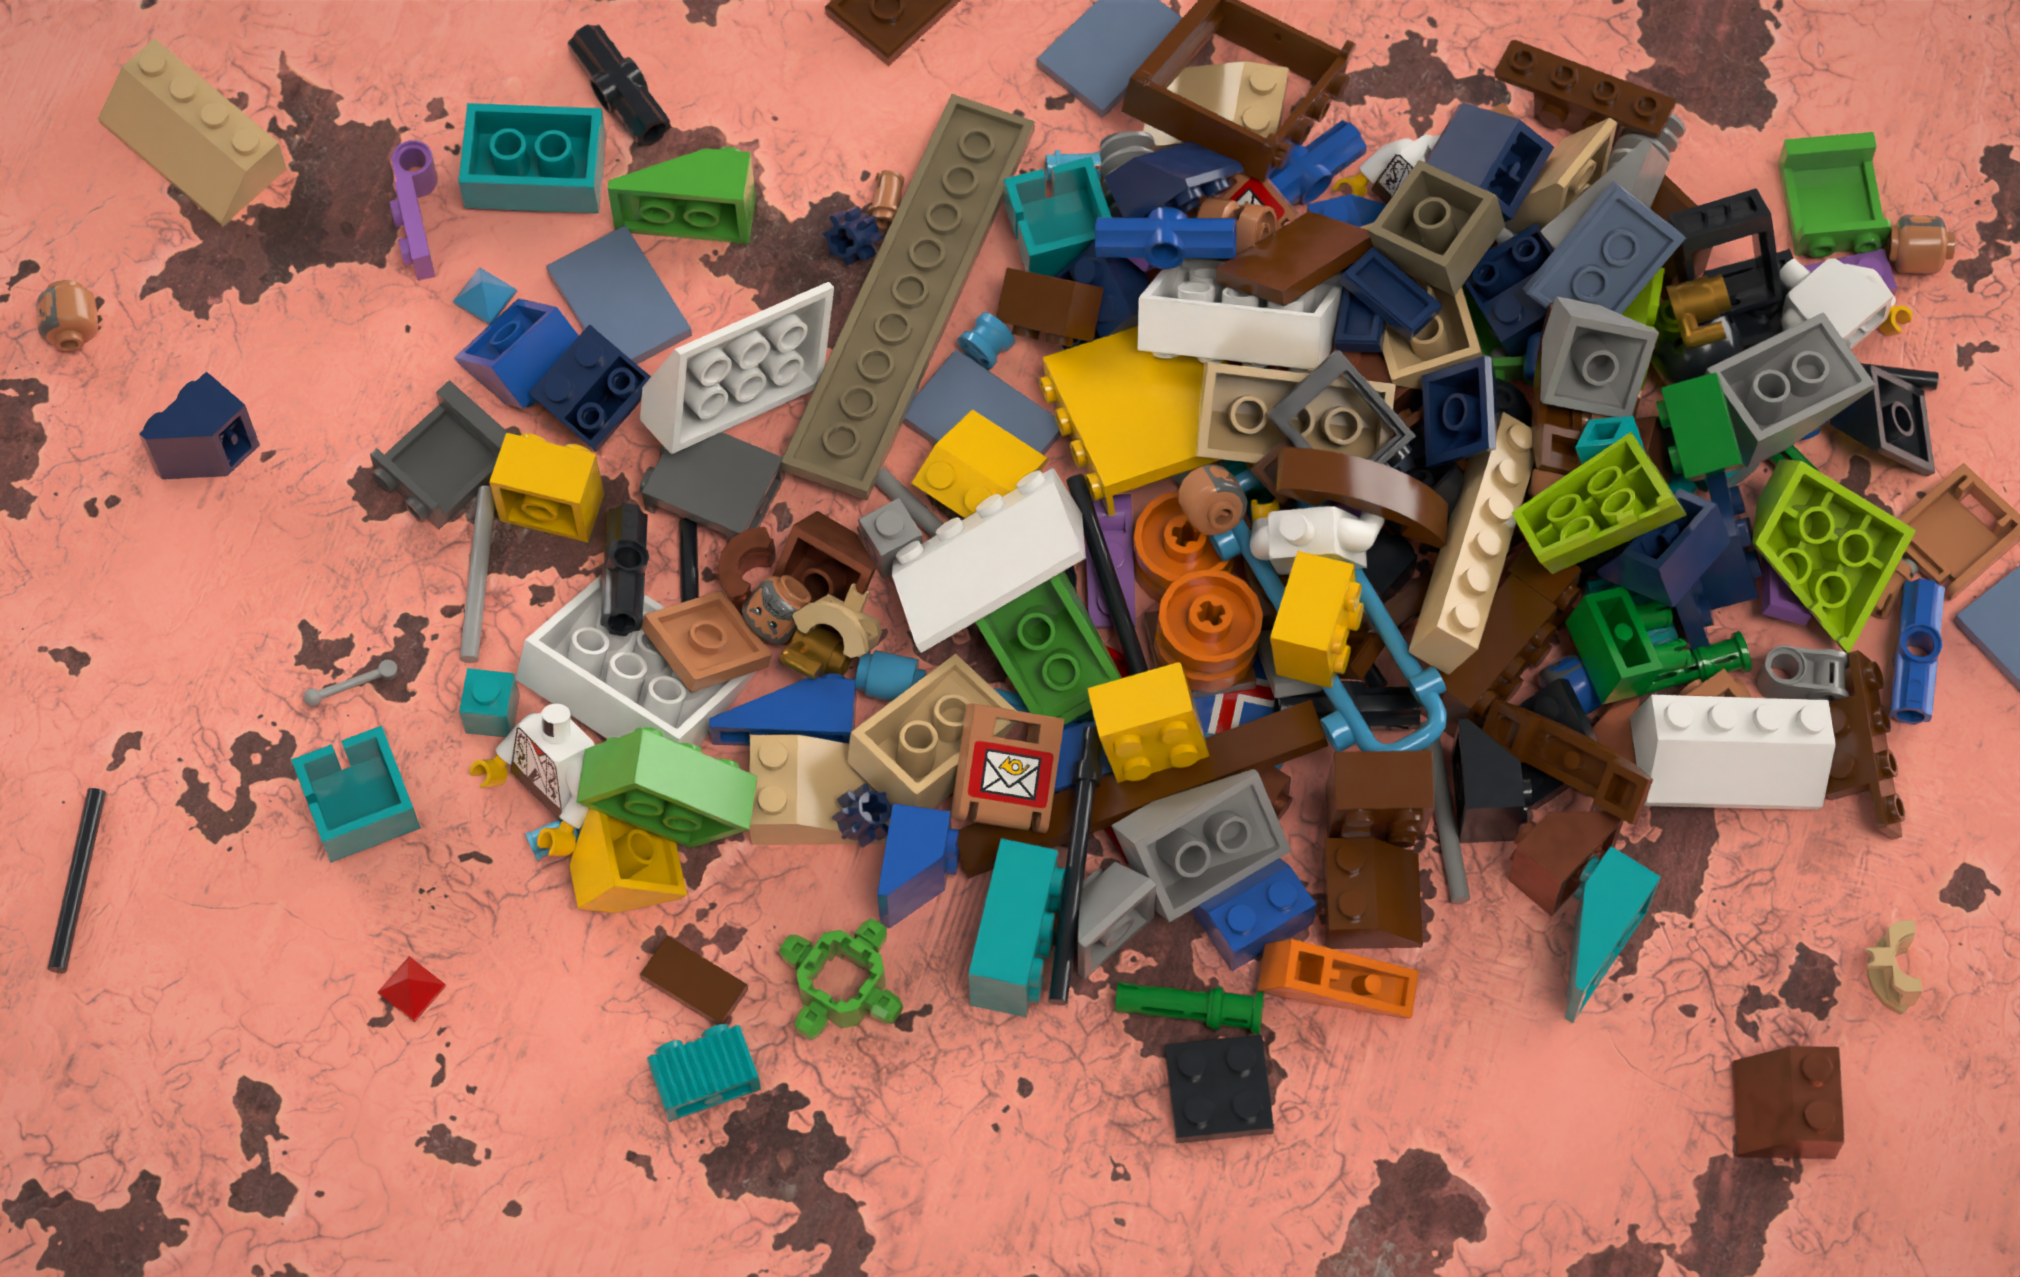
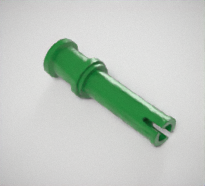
(1706, 662)
(1213, 1007)

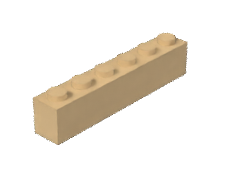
(1474, 549)

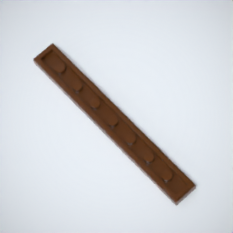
(1231, 752)

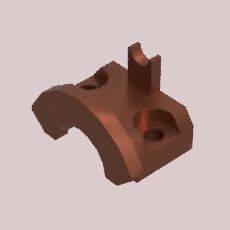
(742, 553)

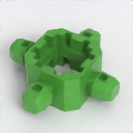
(863, 952)

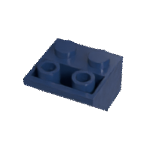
(1491, 154)
(1171, 179)
(1499, 285)
(1122, 287)
(591, 388)
(200, 433)
(1671, 557)

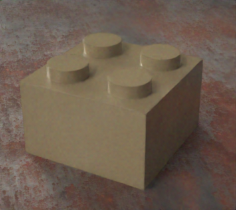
(1437, 227)

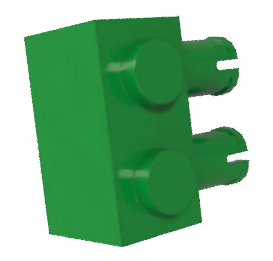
(1700, 427)
(1616, 644)

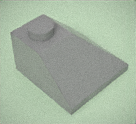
(1594, 358)
(1111, 912)

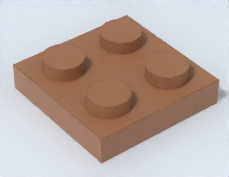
(706, 641)

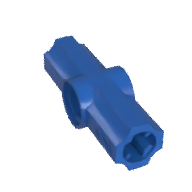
(1315, 165)
(1165, 237)
(1913, 675)

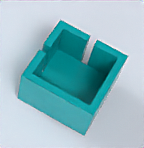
(1057, 227)
(360, 803)

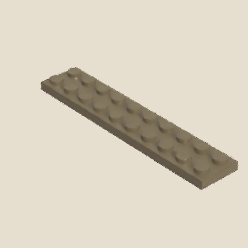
(907, 297)

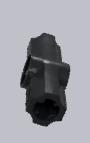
(619, 84)
(624, 569)
(1379, 706)

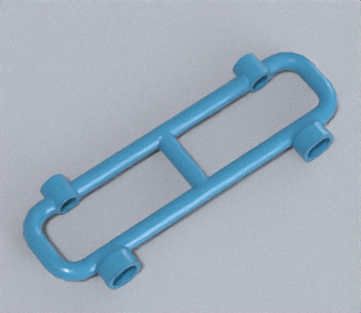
(1346, 725)

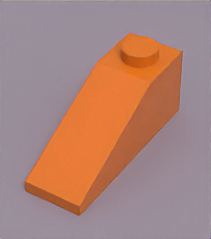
(1337, 979)

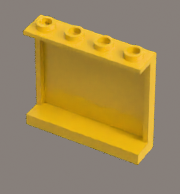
(1125, 412)

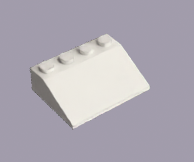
(1197, 317)
(739, 371)
(988, 557)
(617, 679)

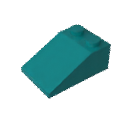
(1612, 904)

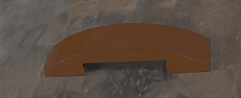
(1553, 427)
(1364, 485)
(1571, 758)

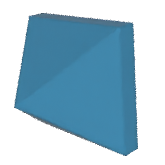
(485, 296)

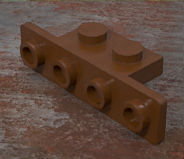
(1580, 96)
(1861, 748)

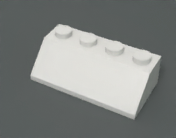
(1734, 751)

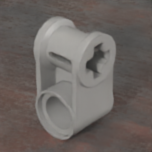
(1813, 674)

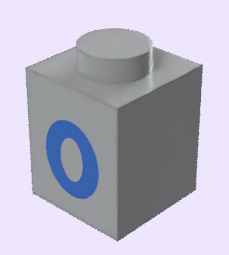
(886, 533)

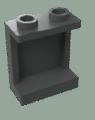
(442, 458)
(715, 483)

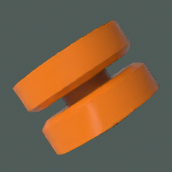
(1170, 547)
(1210, 627)

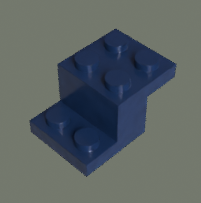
(1730, 576)

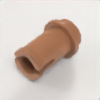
(886, 198)
(1892, 590)

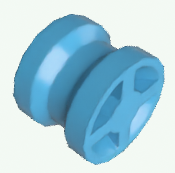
(986, 340)

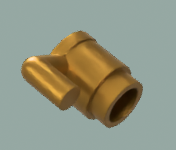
(1697, 303)
(816, 653)

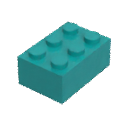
(532, 158)
(1016, 928)

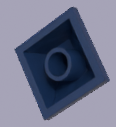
(1460, 411)

